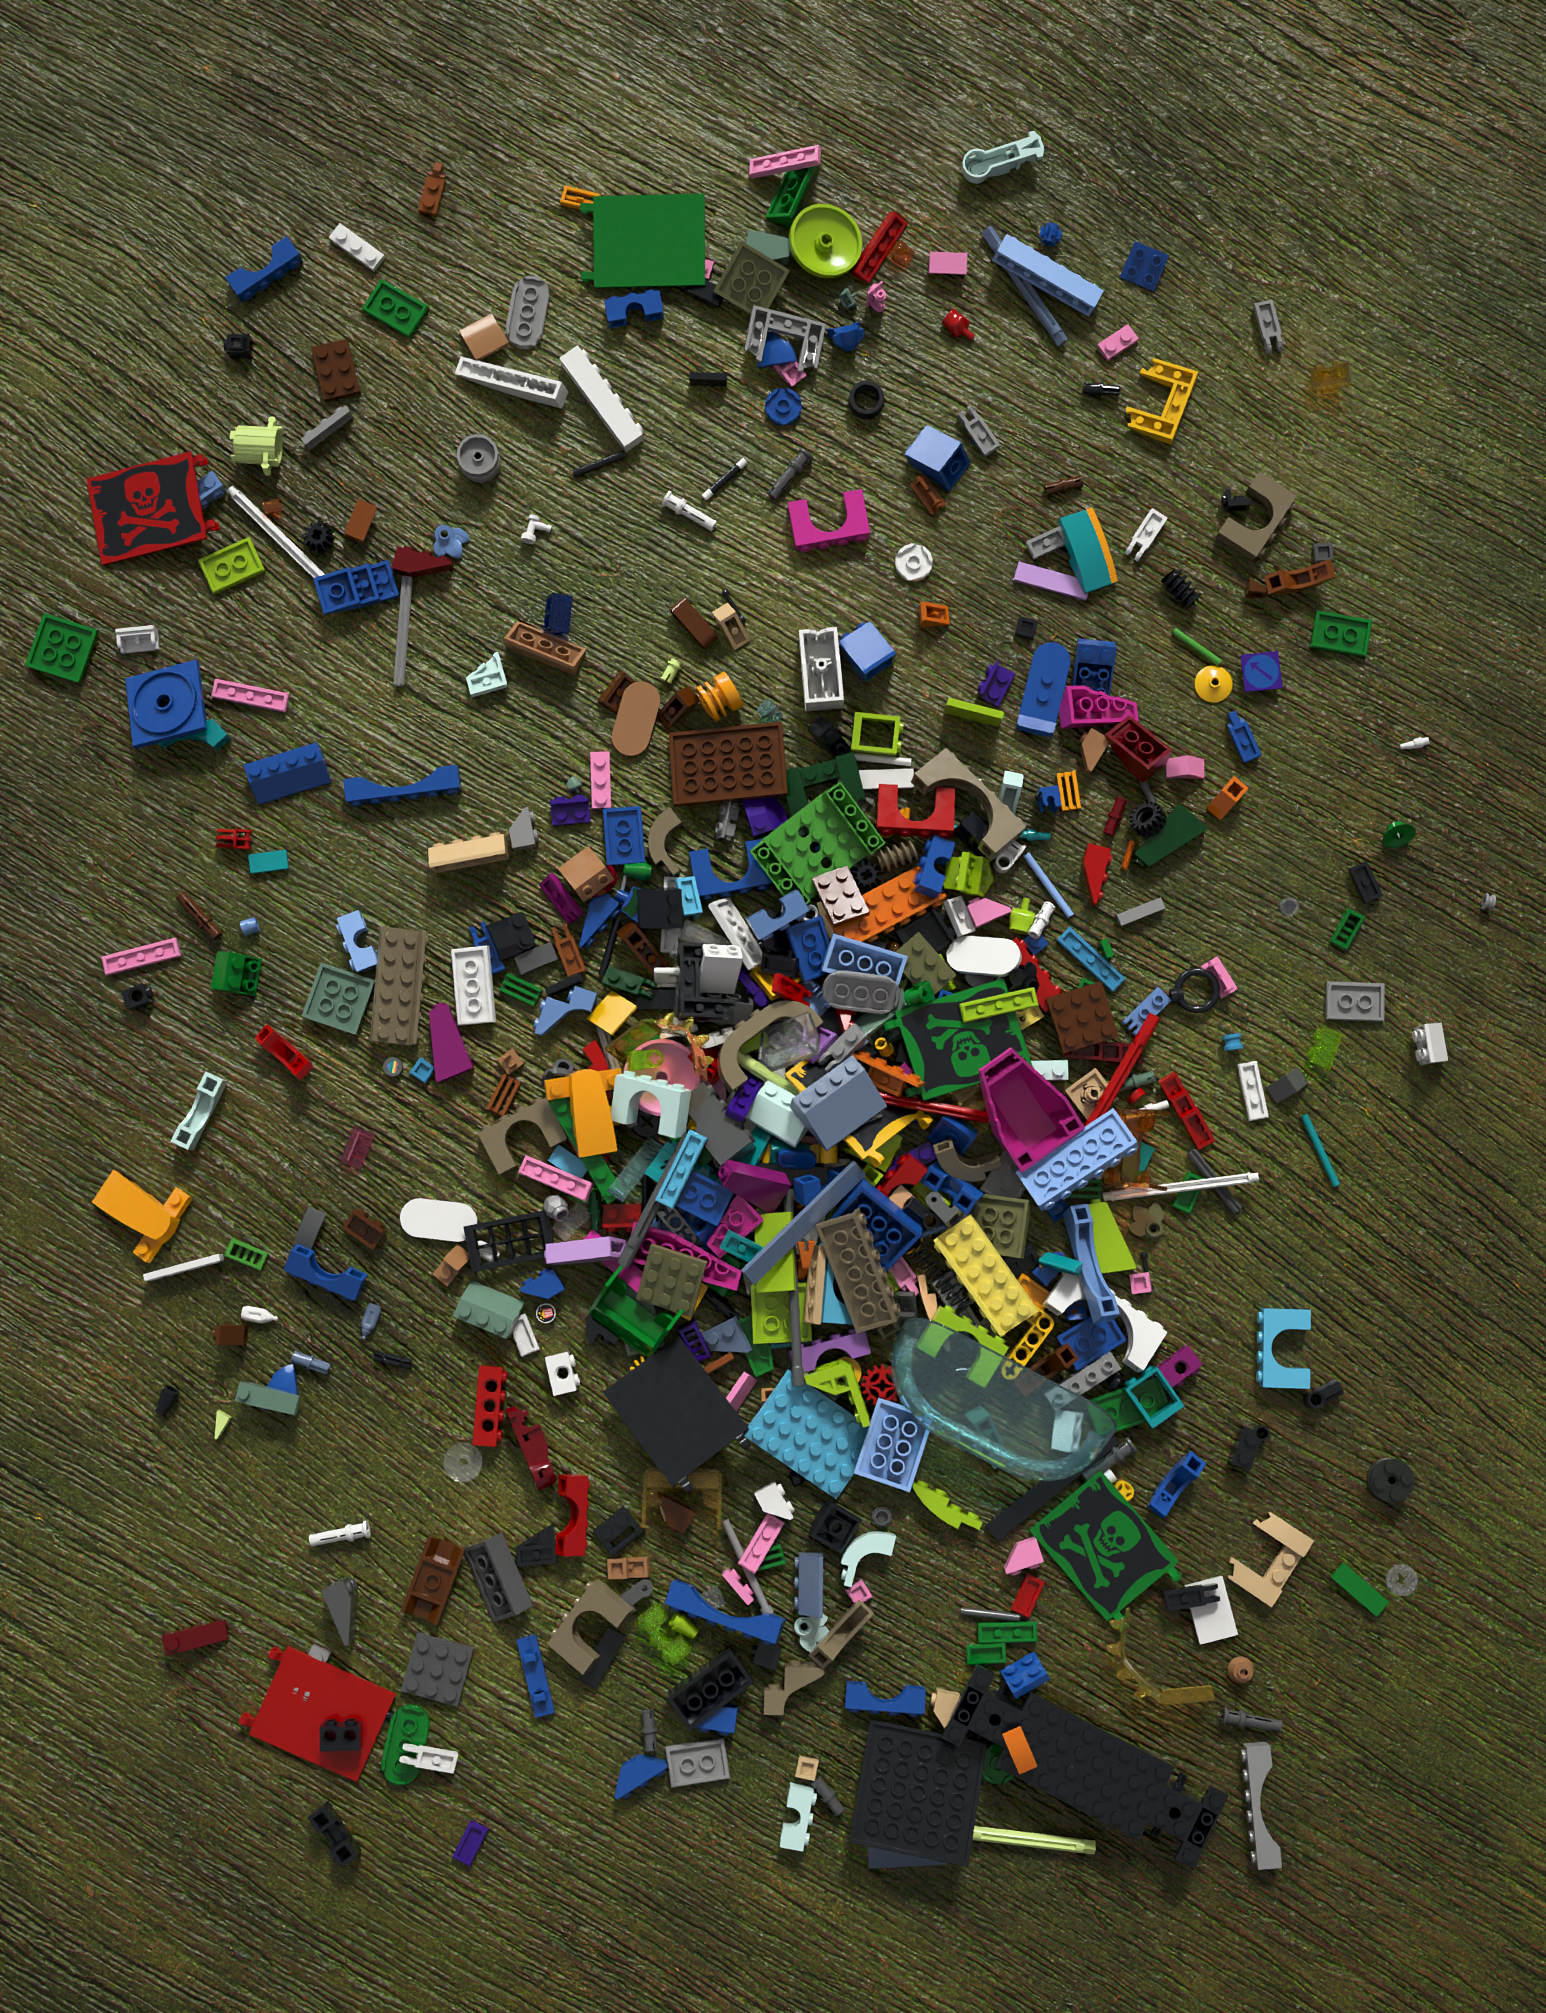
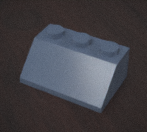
(809, 1584)

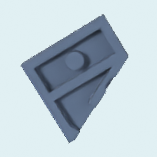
(727, 1337)

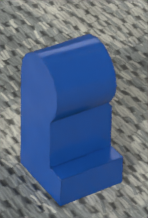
(1045, 1274)

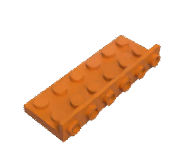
(889, 906)

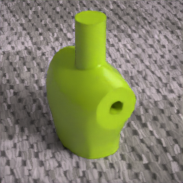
(1021, 919)

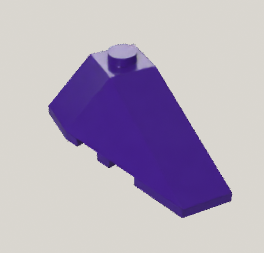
(763, 815)

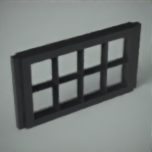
(473, 1247)

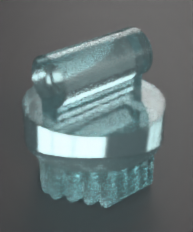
(769, 711)

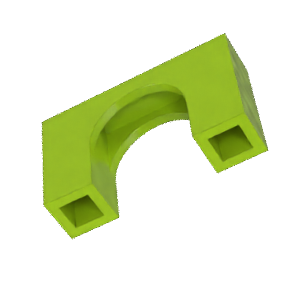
(948, 1318)

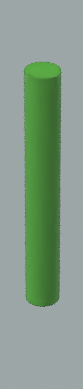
(1196, 646)

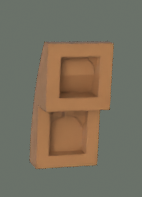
(628, 1567)

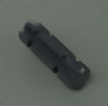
(393, 1360)

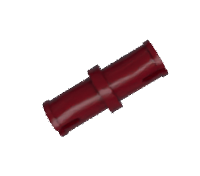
(1114, 816)

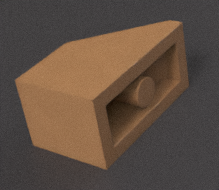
(1092, 748)

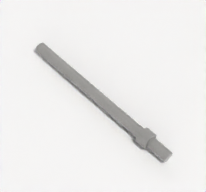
(751, 1577)

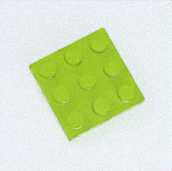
(772, 1316)

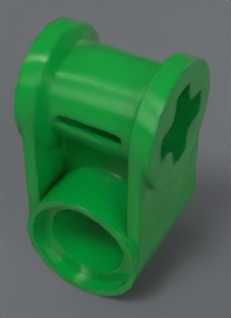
(919, 993)

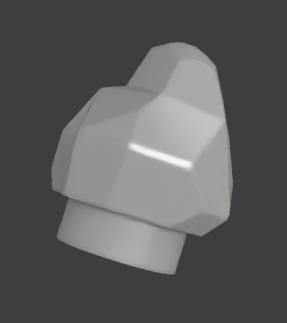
(556, 1207)

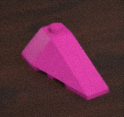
(1090, 708)

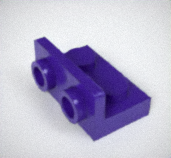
(996, 684)
(570, 810)

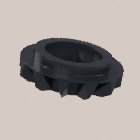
(647, 1131)

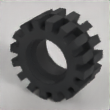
(1153, 824)

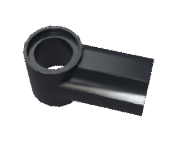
(920, 1213)
(1324, 1394)

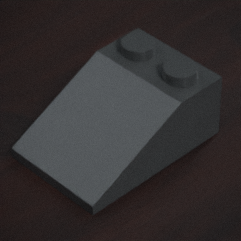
(342, 1604)

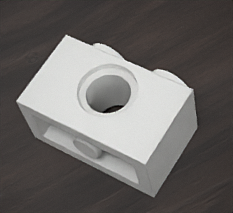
(558, 1384)

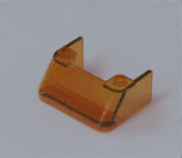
(1127, 1172)

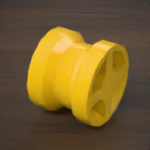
(1127, 1494)

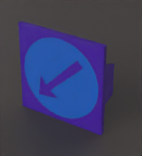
(1261, 671)

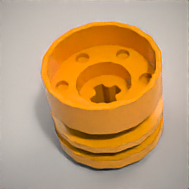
(720, 696)

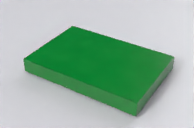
(395, 308)
(1340, 634)

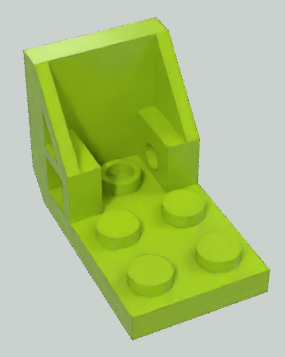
(826, 1378)

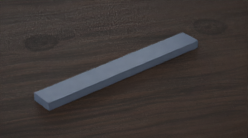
(803, 1222)

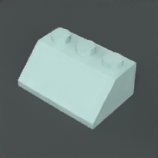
(773, 1114)

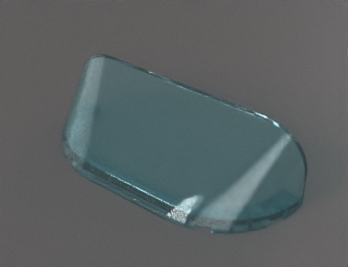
(995, 1404)

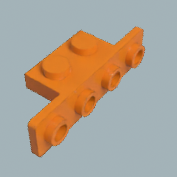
(887, 1077)

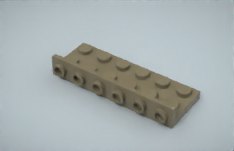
(398, 986)
(858, 1271)

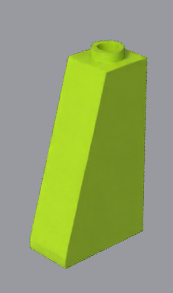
(1108, 1241)

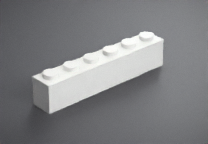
(601, 398)

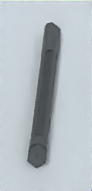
(647, 1216)

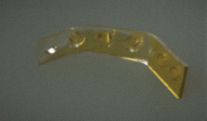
(648, 1028)
(1166, 1696)

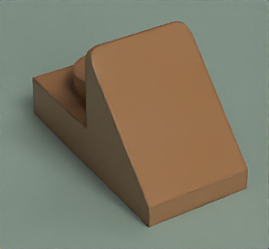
(452, 1265)

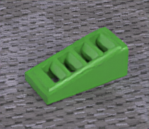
(233, 1242)

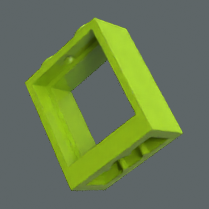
(898, 729)

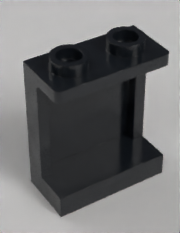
(931, 927)

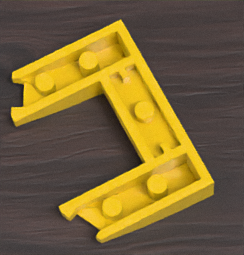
(1182, 383)

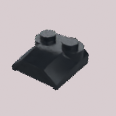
(511, 936)
(834, 1526)

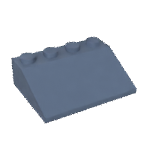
(838, 1103)

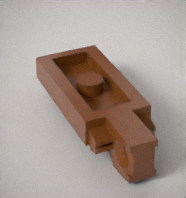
(432, 191)

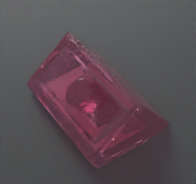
(357, 1147)

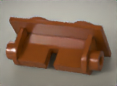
(927, 494)

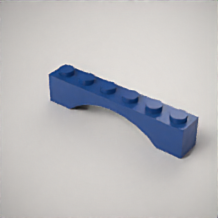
(442, 780)
(687, 1598)

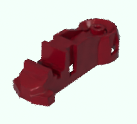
(534, 1450)

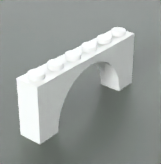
(1142, 1333)

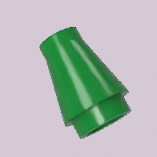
(638, 870)

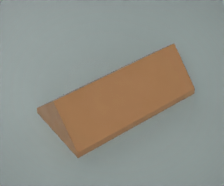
(544, 648)

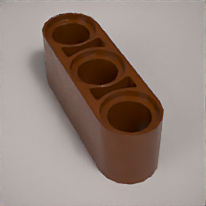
(693, 623)

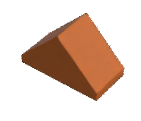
(933, 615)

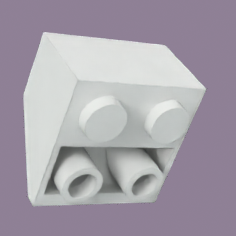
(1430, 1044)

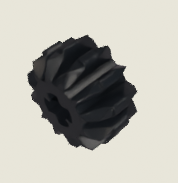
(325, 537)
(861, 871)

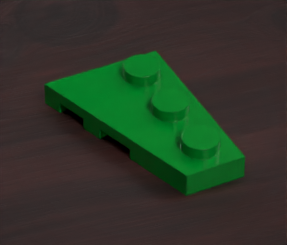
(761, 1356)

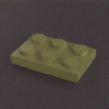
(925, 963)

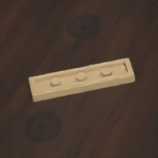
(815, 1286)

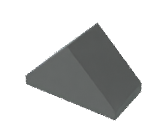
(1287, 1085)

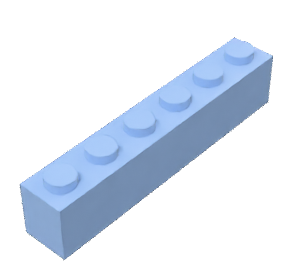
(1047, 275)

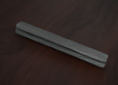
(1207, 1172)

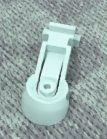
(999, 161)

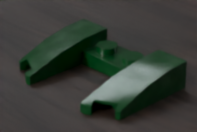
(842, 768)

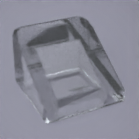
(714, 1597)

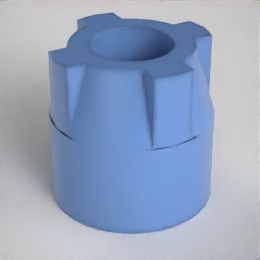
(249, 926)

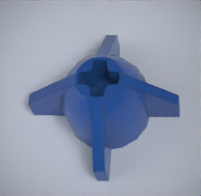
(847, 336)

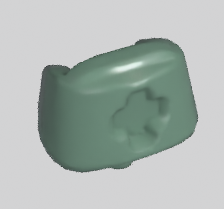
(847, 299)
(574, 784)

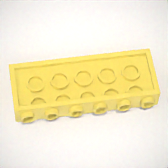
(985, 1275)

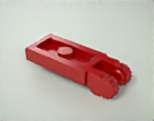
(789, 989)

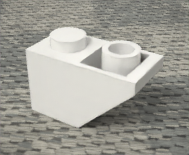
(773, 1502)

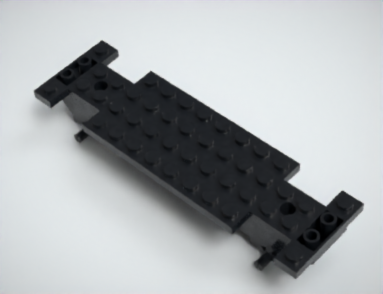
(1088, 1766)

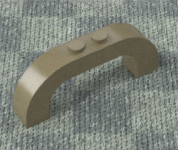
(727, 1064)

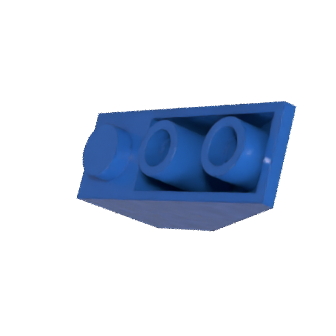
(599, 912)

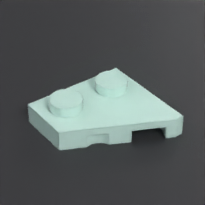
(487, 677)

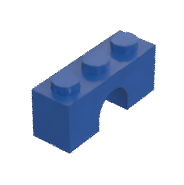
(647, 302)
(928, 880)
(809, 1186)
(964, 1194)

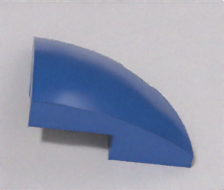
(776, 352)
(285, 1380)

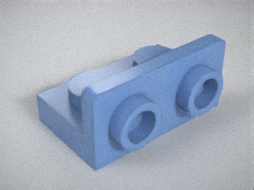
(210, 489)

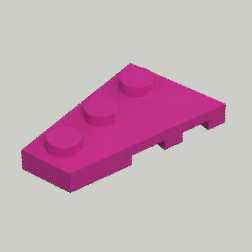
(739, 1218)

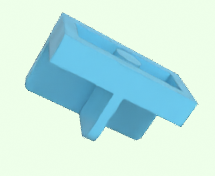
(690, 898)

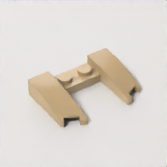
(1269, 1586)

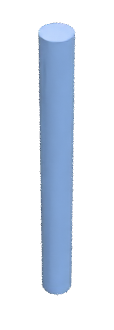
(1048, 885)

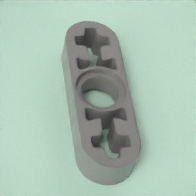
(661, 1214)

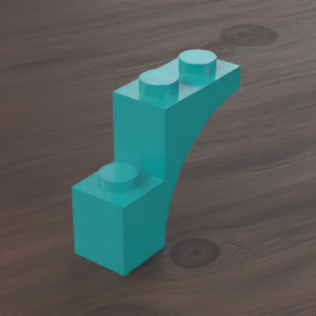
(213, 736)

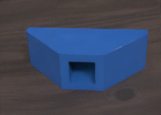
(637, 1773)

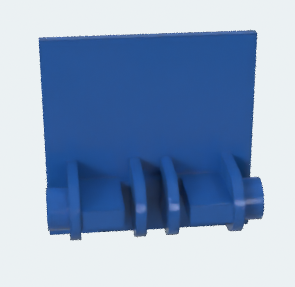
(1144, 266)

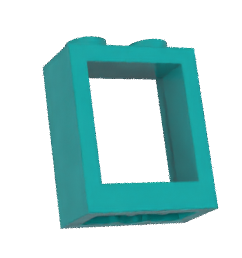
(1166, 1411)

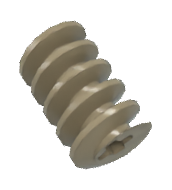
(896, 855)

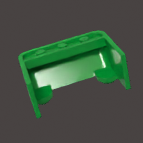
(629, 1319)

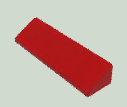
(878, 247)

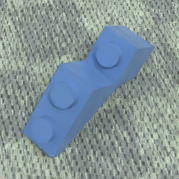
(554, 1011)

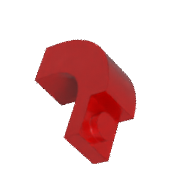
(284, 1051)

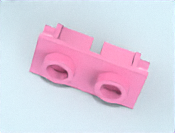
(876, 297)
(1218, 970)

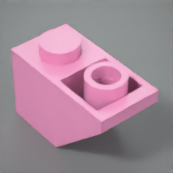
(1023, 1555)

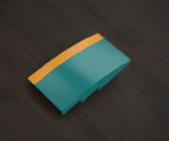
(1088, 550)

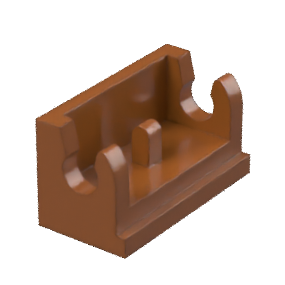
(360, 521)

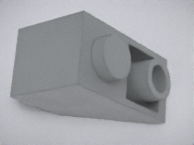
(522, 831)

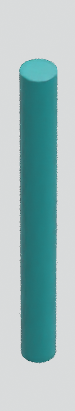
(1320, 1150)

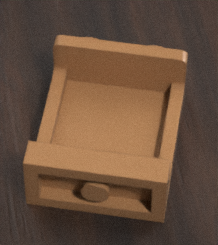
(586, 874)

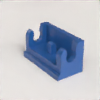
(1049, 796)

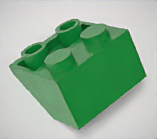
(236, 973)

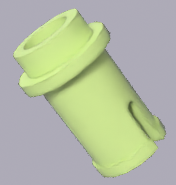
(672, 668)

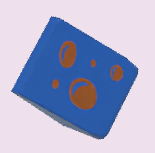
(1076, 1311)

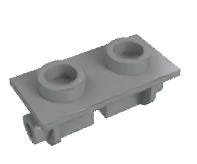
(727, 812)

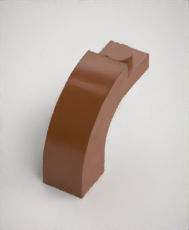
(1294, 581)

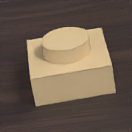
(806, 1768)

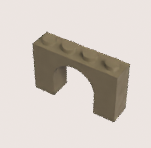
(1277, 501)
(495, 1137)
(566, 1638)

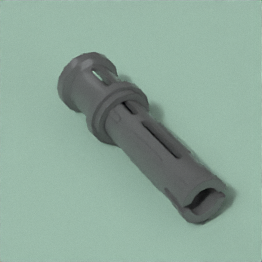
(795, 467)
(1117, 1455)
(1242, 1719)

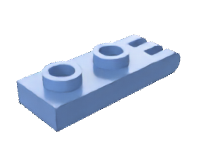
(1152, 1004)

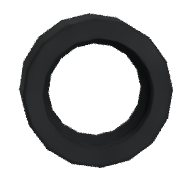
(871, 386)

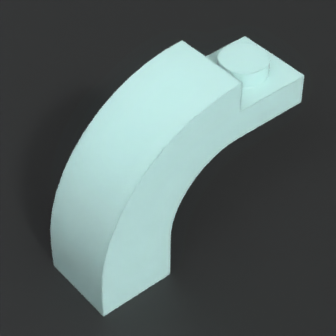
(864, 1544)

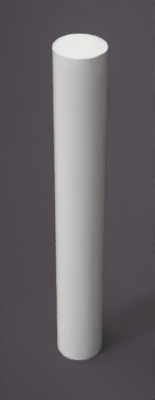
(883, 759)

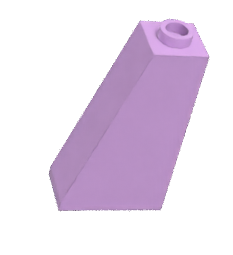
(584, 1251)

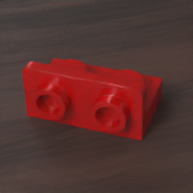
(620, 1216)

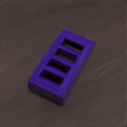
(688, 1326)

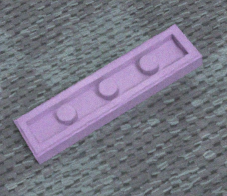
(1049, 580)

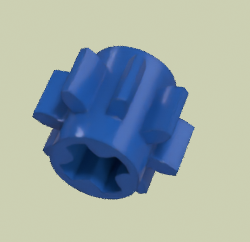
(1050, 234)

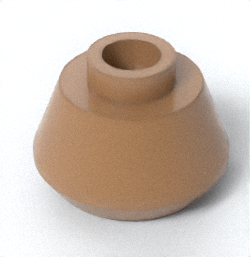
(1245, 1666)

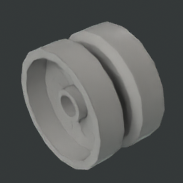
(468, 456)

